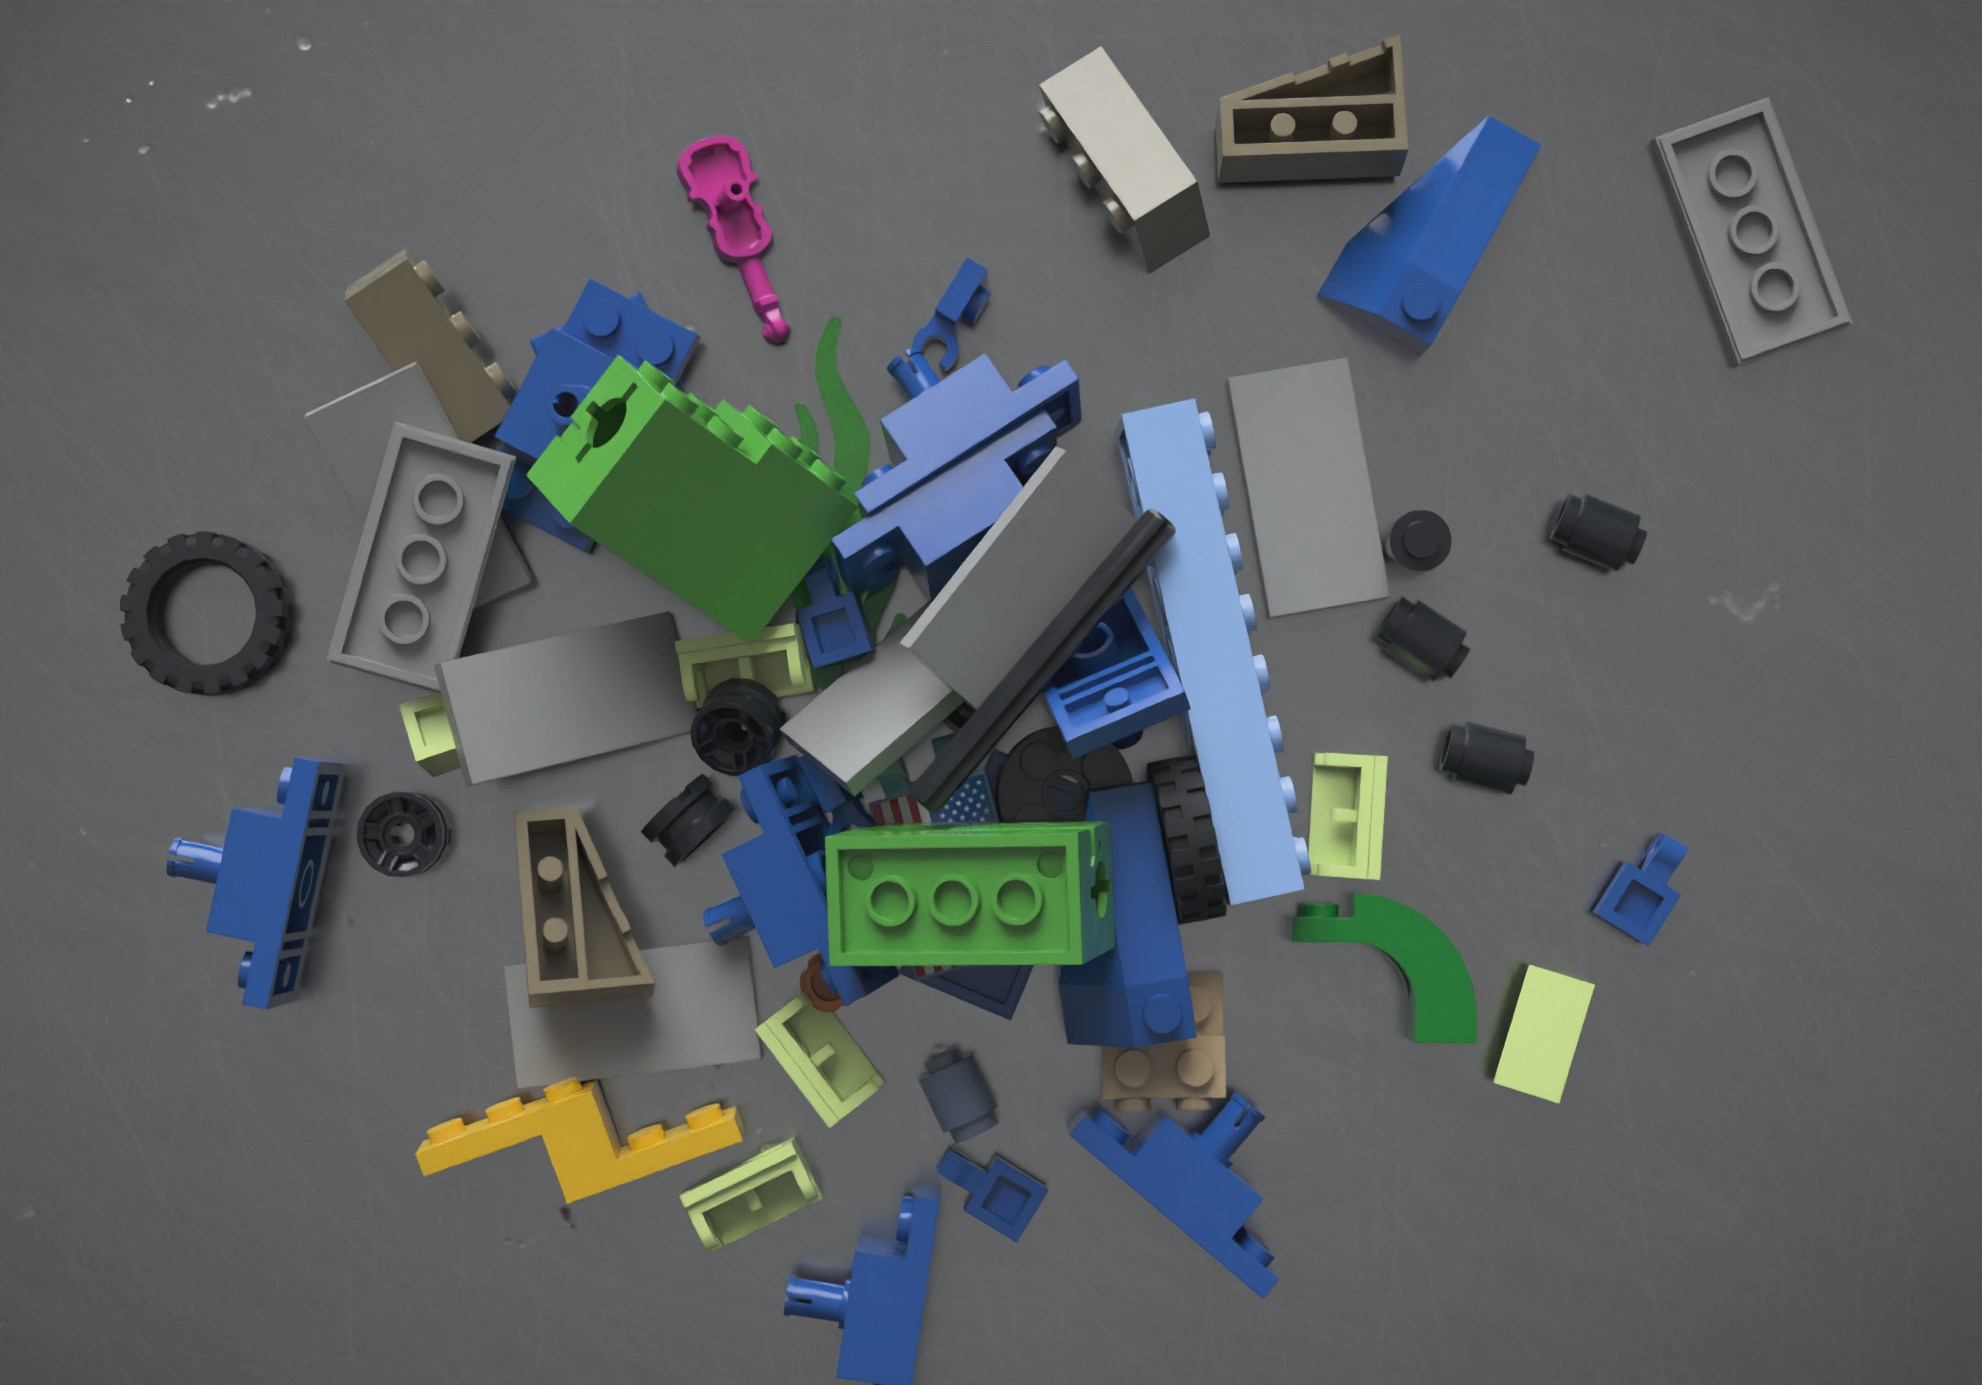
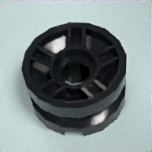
(717, 726)
(688, 820)
(380, 824)

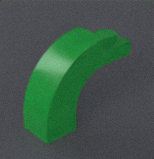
(1435, 977)

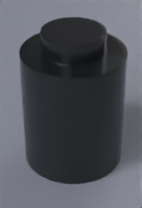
(1416, 543)

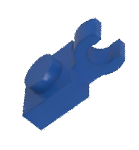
(962, 300)
(834, 623)
(833, 798)
(1639, 898)
(1000, 1194)

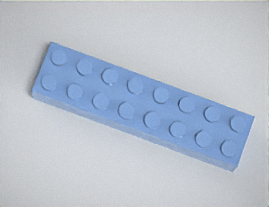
(1209, 648)

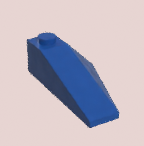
(1422, 248)
(1141, 985)

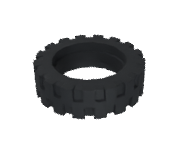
(145, 595)
(1188, 839)

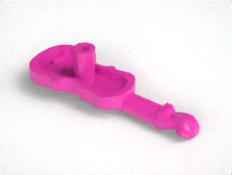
(718, 179)

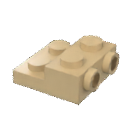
(1182, 1069)

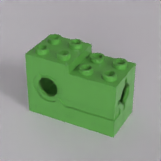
(694, 494)
(970, 893)

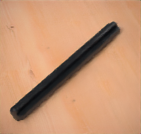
(1042, 660)

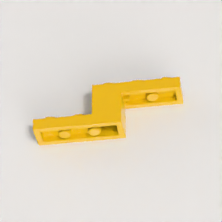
(580, 1138)

